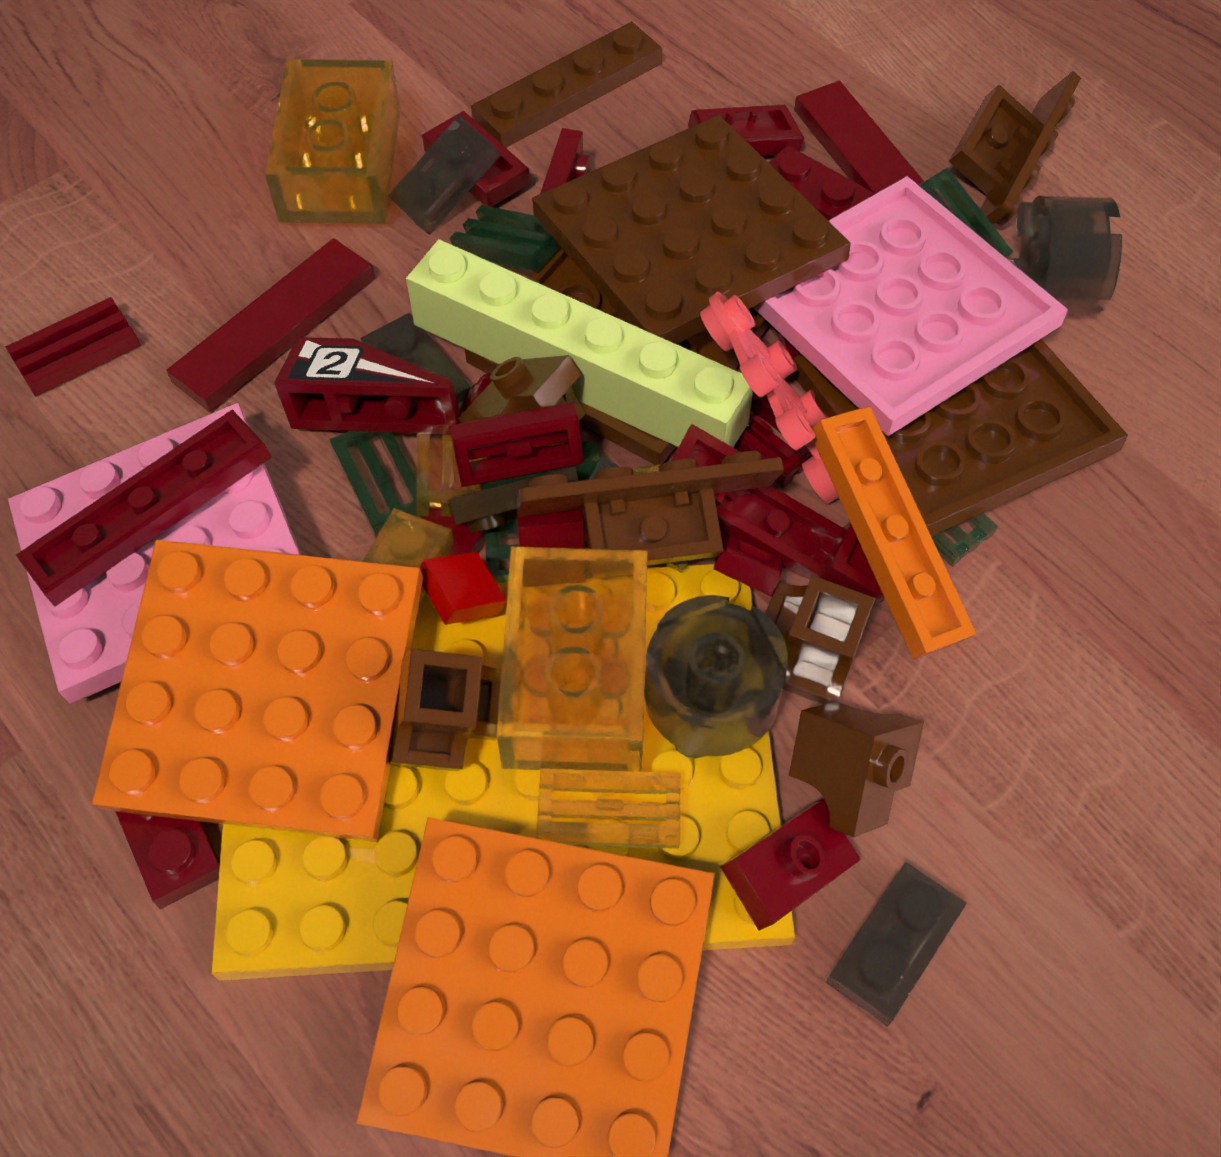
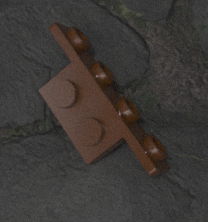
(1006, 142)
(654, 512)

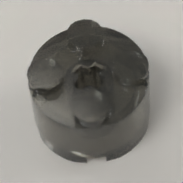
(1070, 249)
(714, 676)

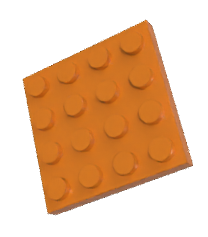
(261, 691)
(538, 998)

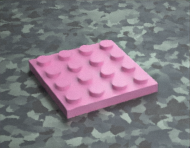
(911, 308)
(94, 627)

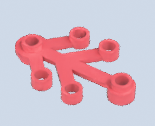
(765, 373)

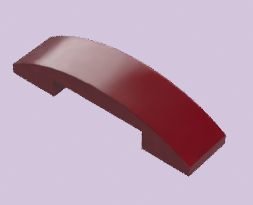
(784, 526)

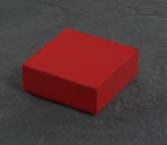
(461, 588)

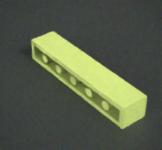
(620, 365)

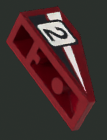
(362, 389)

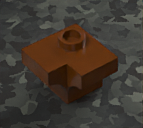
(526, 386)
(821, 634)
(441, 706)
(855, 762)

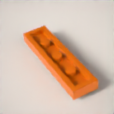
(892, 532)

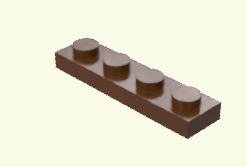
(567, 84)

